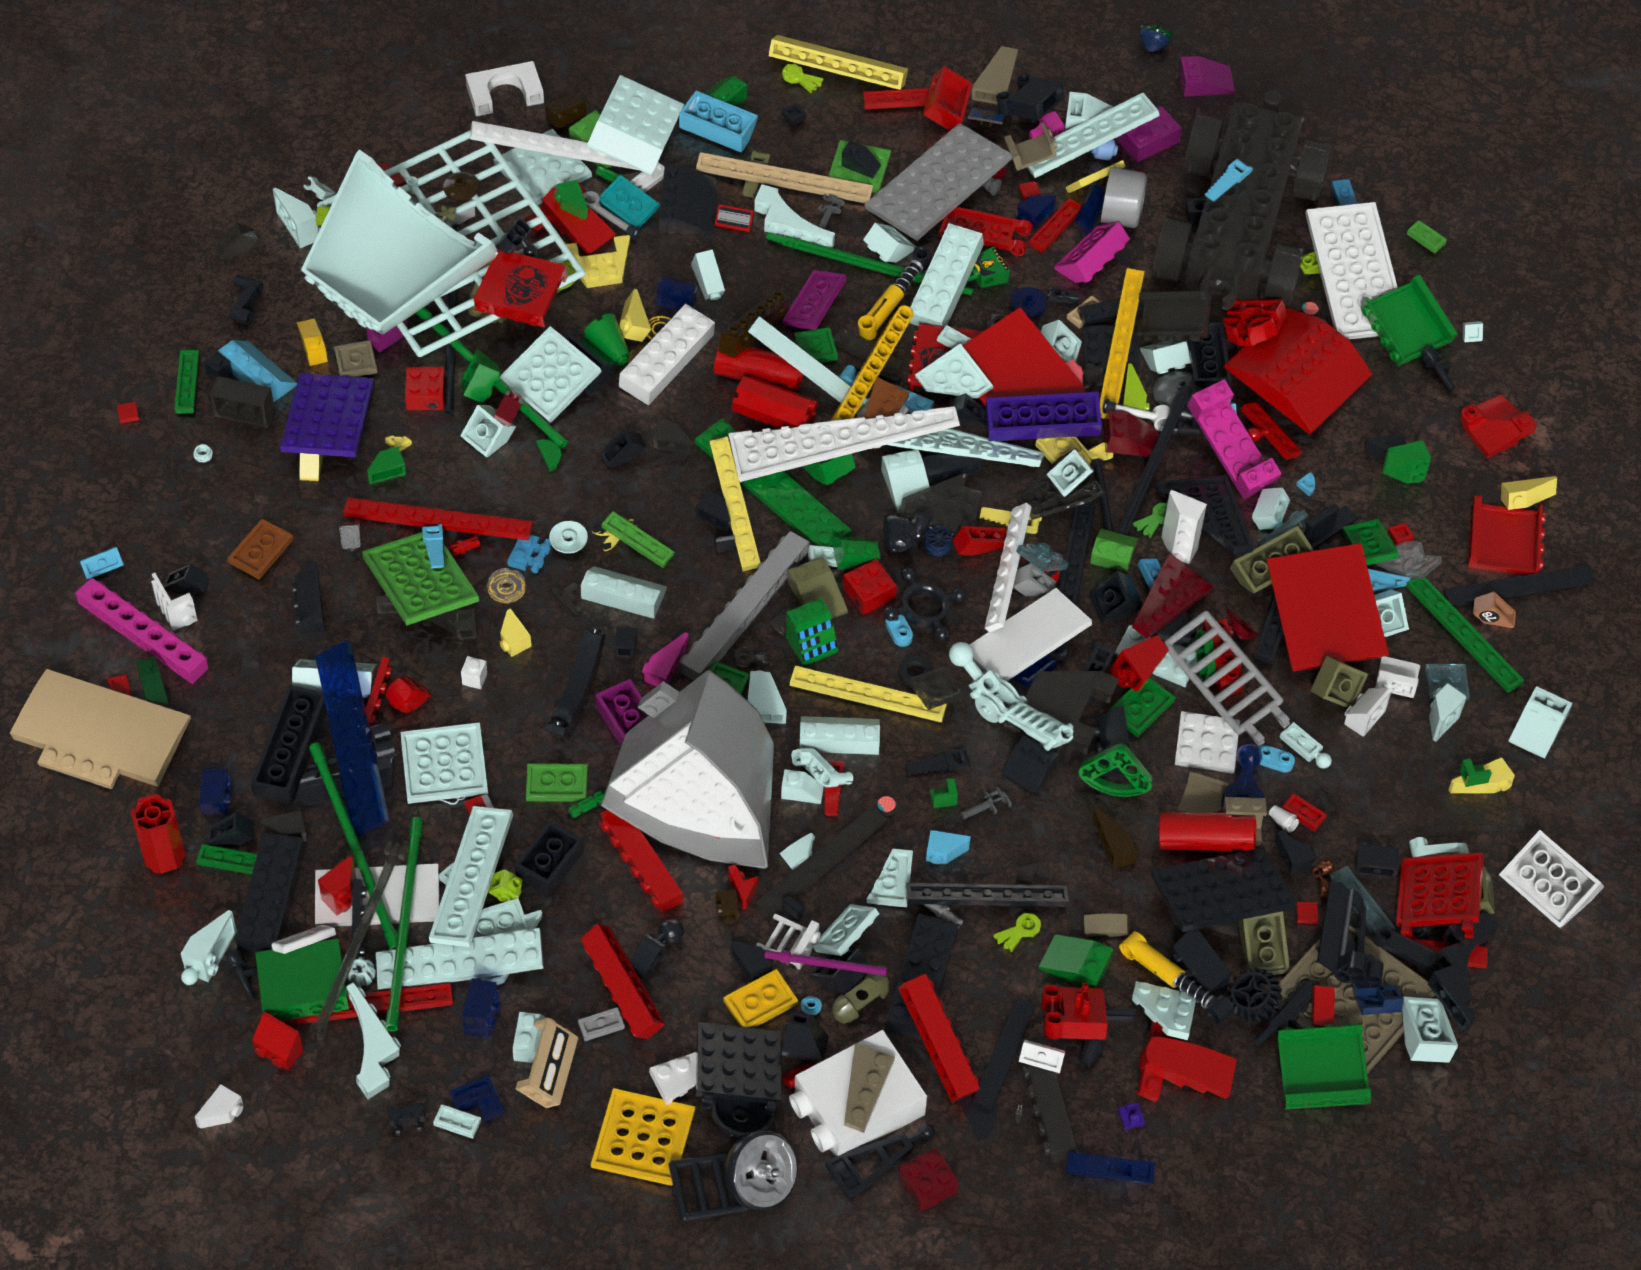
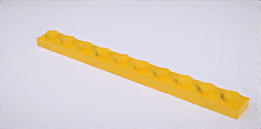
(1121, 337)

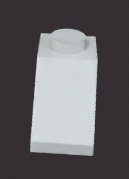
(220, 1108)

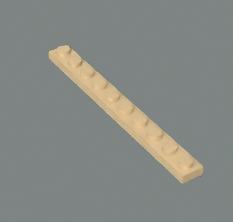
(784, 177)

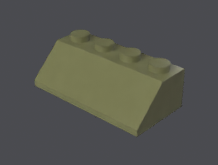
(1252, 568)

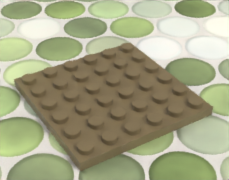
(1379, 1030)

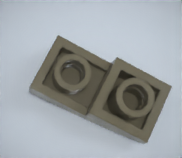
(1106, 924)

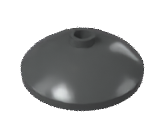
(1169, 385)

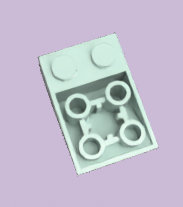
(1082, 108)
(1540, 722)

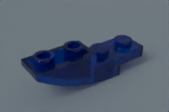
(1110, 1167)

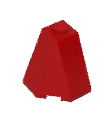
(1138, 662)

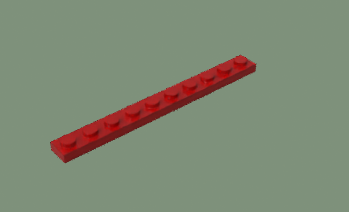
(449, 519)

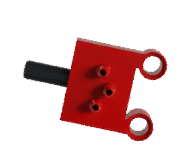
(1081, 1014)

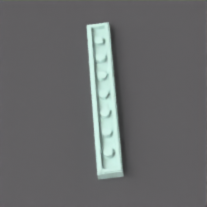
(800, 360)

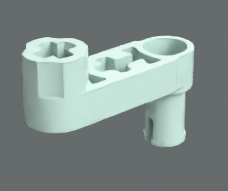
(820, 768)
(1420, 848)

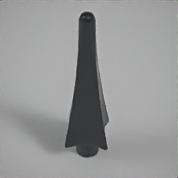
(886, 375)

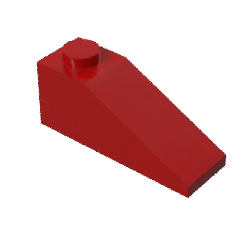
(979, 540)

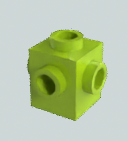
(505, 886)

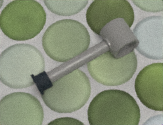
(592, 201)

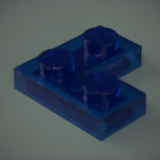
(480, 1093)

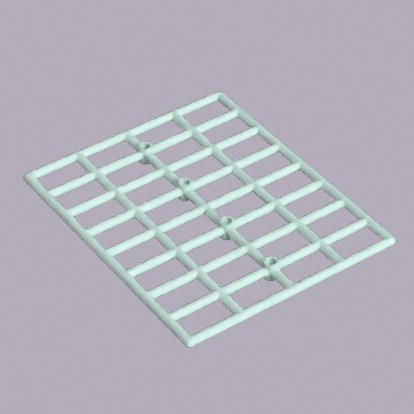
(413, 188)

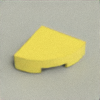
(401, 442)

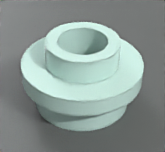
(203, 449)

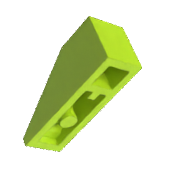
(1134, 392)

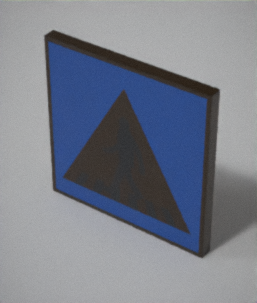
(986, 115)

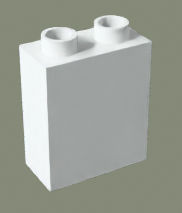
(824, 1091)

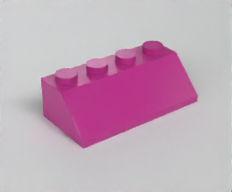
(1093, 252)

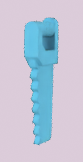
(1229, 179)
(434, 542)

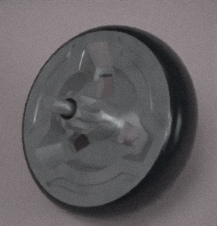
(779, 1166)

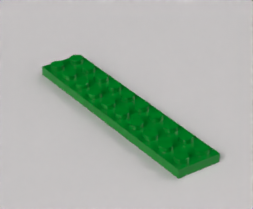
(785, 497)

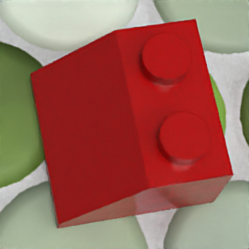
(337, 886)
(277, 1041)

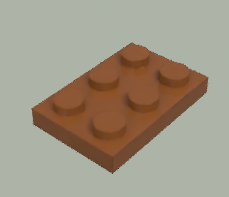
(260, 549)

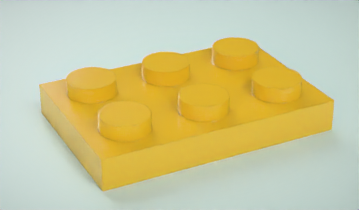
(760, 1000)

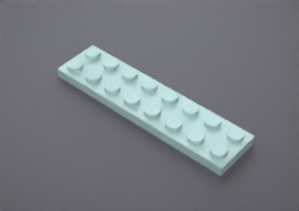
(1098, 131)
(471, 876)
(452, 963)

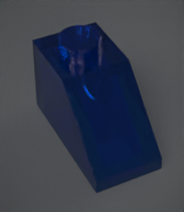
(1036, 208)

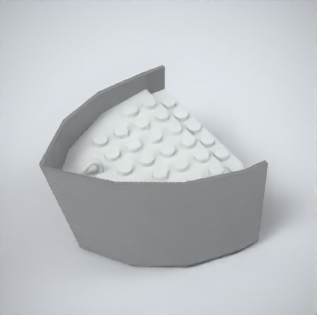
(698, 773)

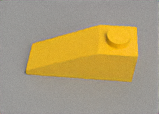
(312, 342)

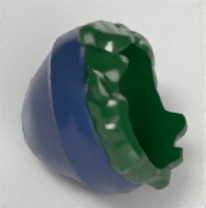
(1154, 37)

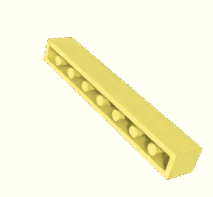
(838, 62)

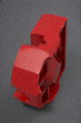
(1254, 319)

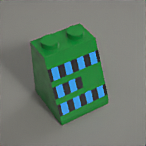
(811, 632)

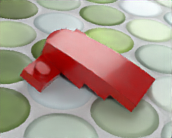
(587, 233)
(1182, 1065)

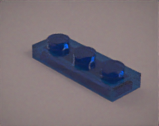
(1090, 208)

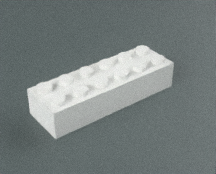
(666, 354)

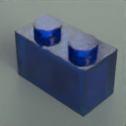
(676, 293)
(214, 791)

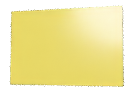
(1093, 177)

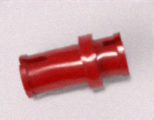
(461, 547)

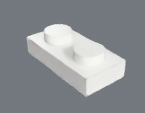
(1042, 1056)

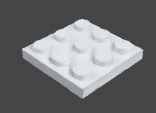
(1206, 743)

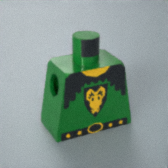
(989, 269)

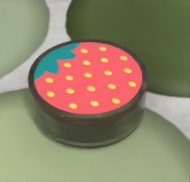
(1310, 308)
(886, 805)

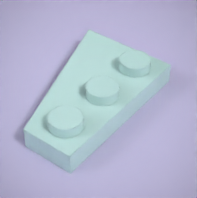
(890, 885)

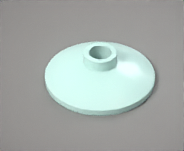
(568, 531)

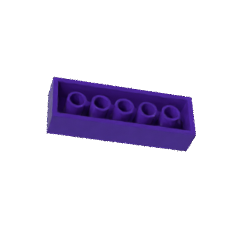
(1043, 416)

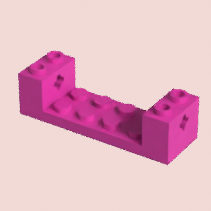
(1231, 440)

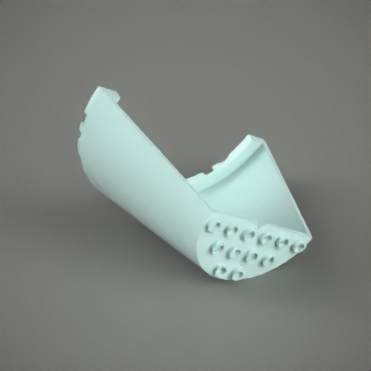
(385, 252)

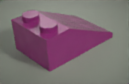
(1204, 77)

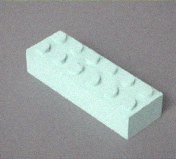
(946, 276)

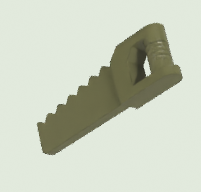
(750, 187)

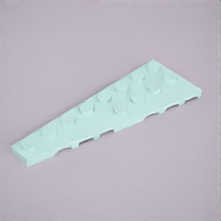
(971, 445)

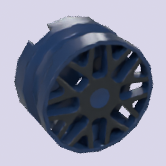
(934, 536)

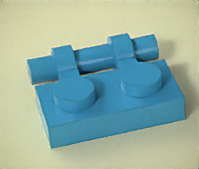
(523, 554)

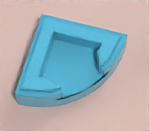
(1307, 484)

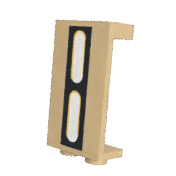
(550, 1064)

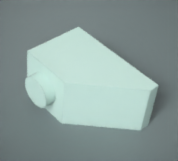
(801, 787)

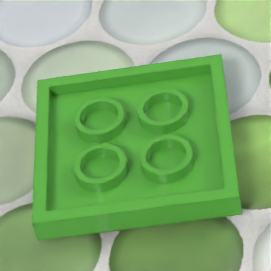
(839, 172)

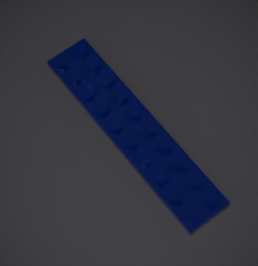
(352, 738)

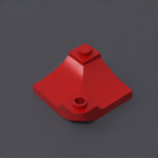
(1496, 425)

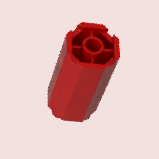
(773, 404)
(158, 833)

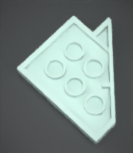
(504, 919)

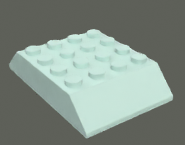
(635, 125)

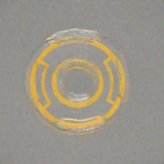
(510, 594)

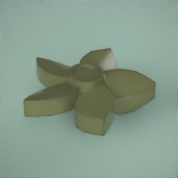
(446, 214)

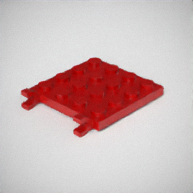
(1440, 892)

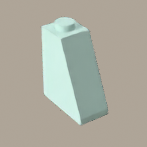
(708, 275)
(766, 698)

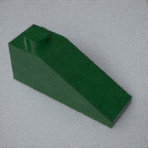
(152, 681)

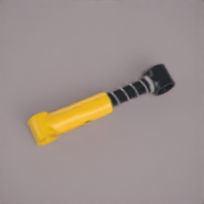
(893, 294)
(1137, 948)

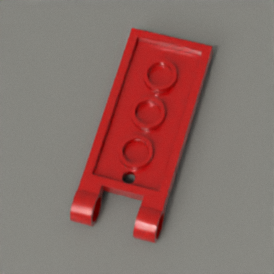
(993, 228)

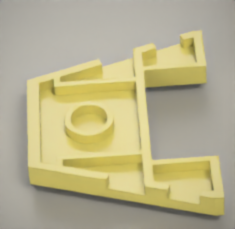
(605, 267)
(1056, 447)

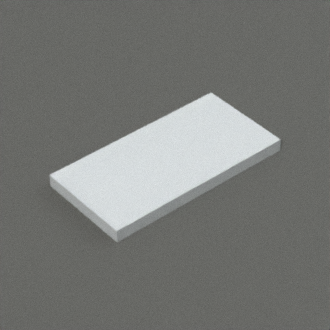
(1029, 635)
(424, 901)

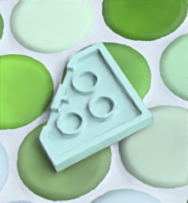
(954, 375)
(1167, 1007)

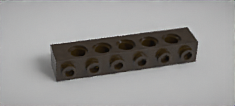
(736, 336)

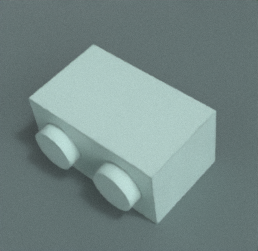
(1270, 508)

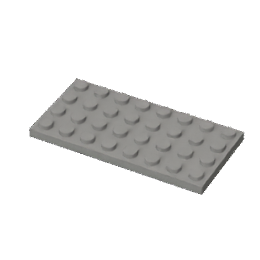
(938, 181)

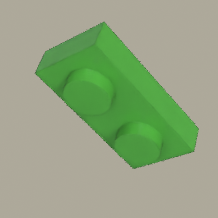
(1426, 236)

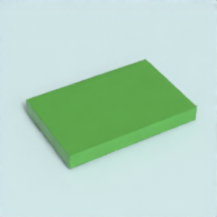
(556, 782)

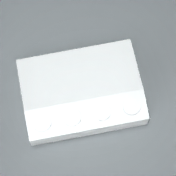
(1551, 879)

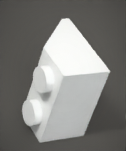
(1367, 710)

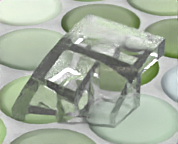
(1411, 561)

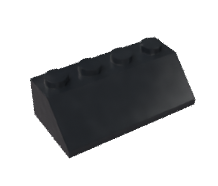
(1209, 357)

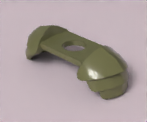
(847, 1006)

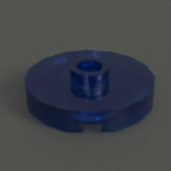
(1030, 300)

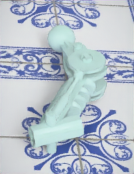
(1003, 703)

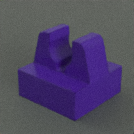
(1131, 1116)

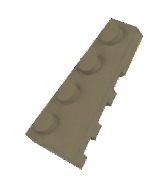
(867, 1081)

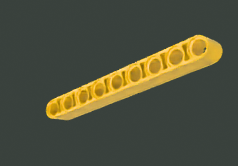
(874, 364)

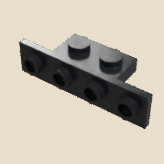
(1327, 524)

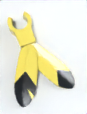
(611, 541)

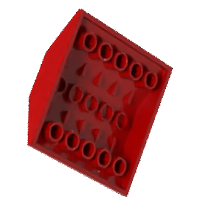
(1302, 369)

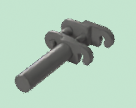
(830, 209)
(987, 804)

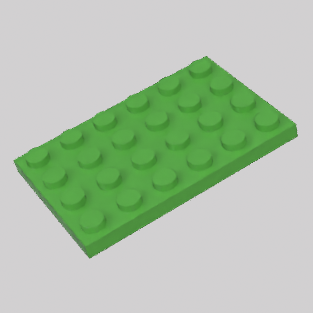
(413, 585)

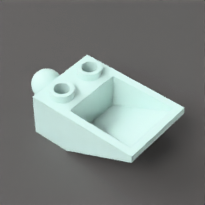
(207, 948)

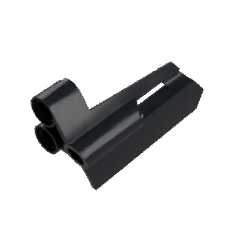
(313, 790)
(1339, 953)

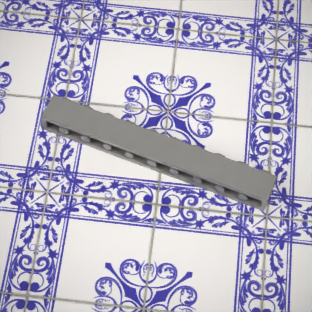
(745, 606)

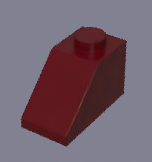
(508, 407)

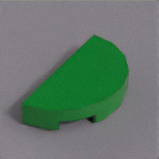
(550, 452)

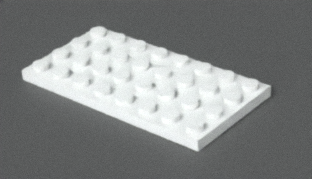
(1351, 262)

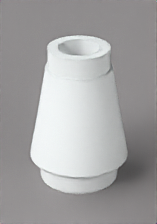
(1285, 819)

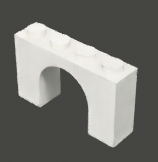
(520, 75)

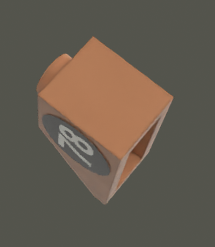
(1494, 610)

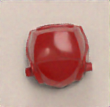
(407, 694)

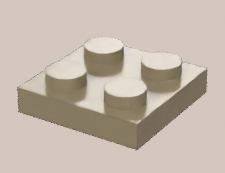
(355, 359)

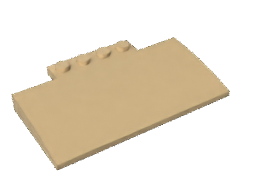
(98, 731)

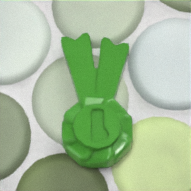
(1152, 521)

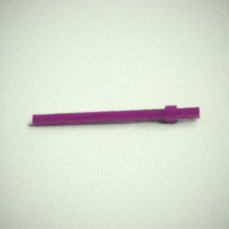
(787, 957)

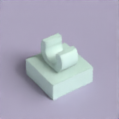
(1472, 331)

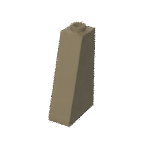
(996, 76)

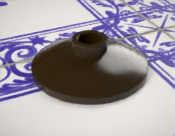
(461, 186)

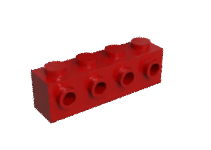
(1225, 658)

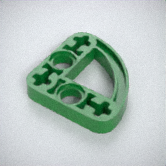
(1121, 790)

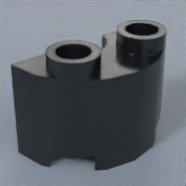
(1187, 424)

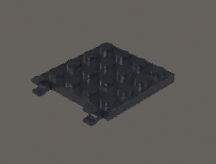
(738, 1065)

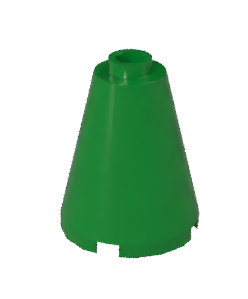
(608, 338)

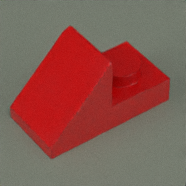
(744, 888)

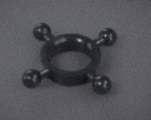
(925, 589)

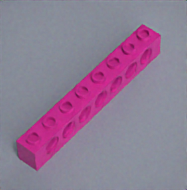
(190, 669)

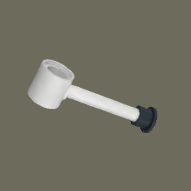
(1158, 415)

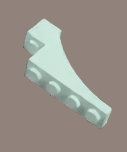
(784, 221)
(378, 1045)

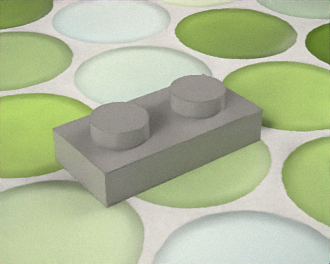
(601, 1024)

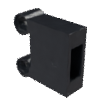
(1033, 98)

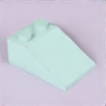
(296, 217)
(904, 475)
(1427, 1030)

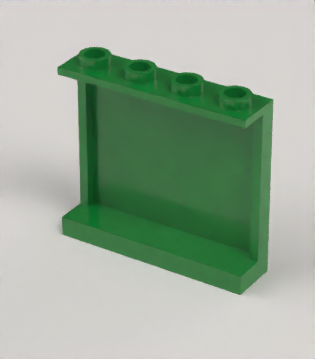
(1408, 321)
(299, 980)
(1323, 1066)

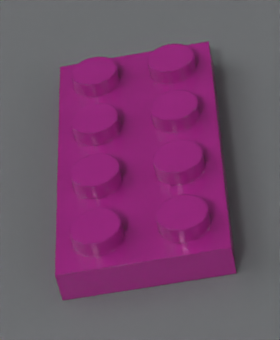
(814, 300)

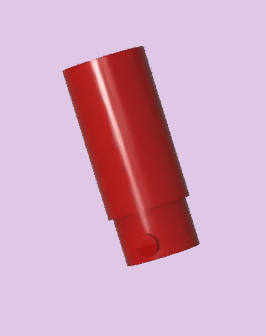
(760, 365)
(1207, 831)

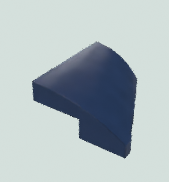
(1377, 998)

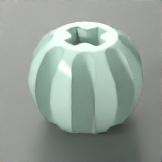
(361, 972)

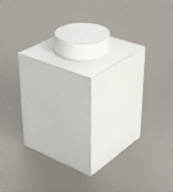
(474, 672)

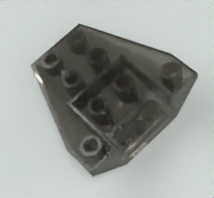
(1047, 499)

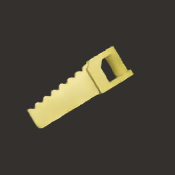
(1004, 518)

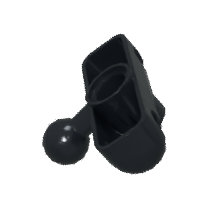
(515, 237)

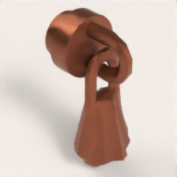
(1327, 867)

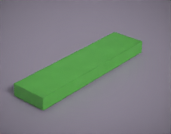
(638, 539)

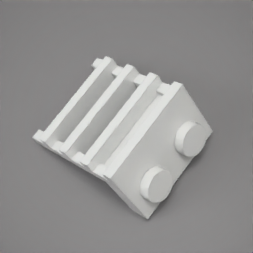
(177, 612)
(803, 943)

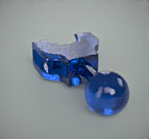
(1249, 757)

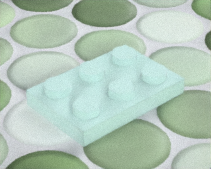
(845, 930)

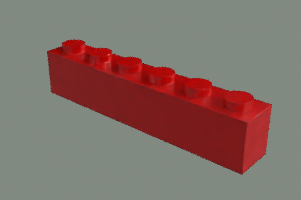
(642, 861)
(622, 981)
(939, 1038)

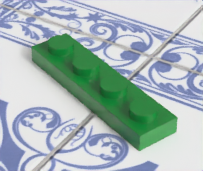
(187, 381)

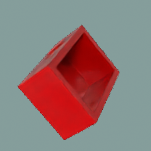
(947, 98)

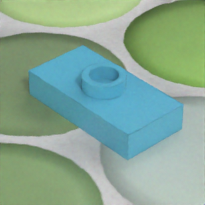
(101, 562)

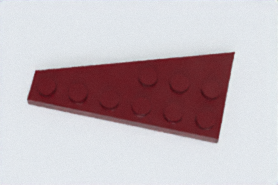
(1171, 594)

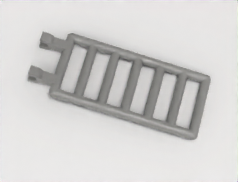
(1203, 686)

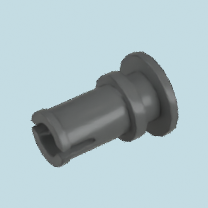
(992, 185)

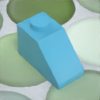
(946, 846)

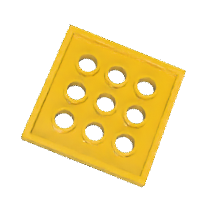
(641, 1106)

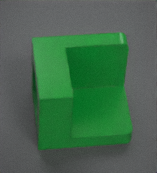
(1475, 774)
(944, 796)

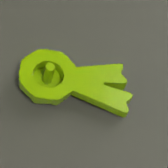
(794, 74)
(1026, 926)

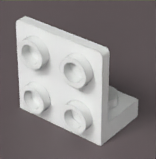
(1398, 676)

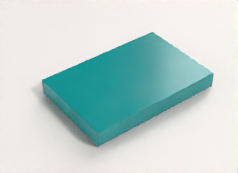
(628, 202)

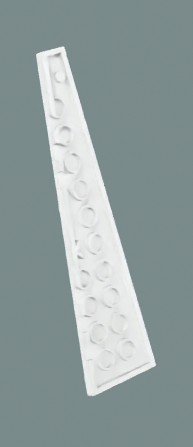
(789, 448)

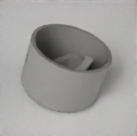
(1124, 197)

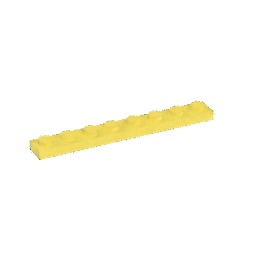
(735, 503)
(864, 693)

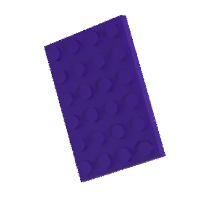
(327, 415)

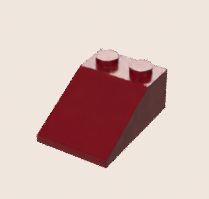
(1128, 434)

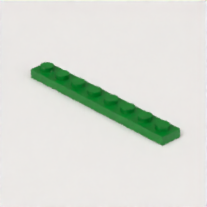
(1465, 634)

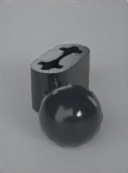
(653, 948)

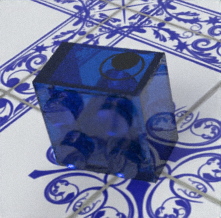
(480, 1008)

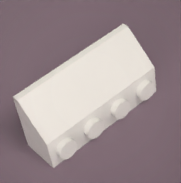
(1183, 526)

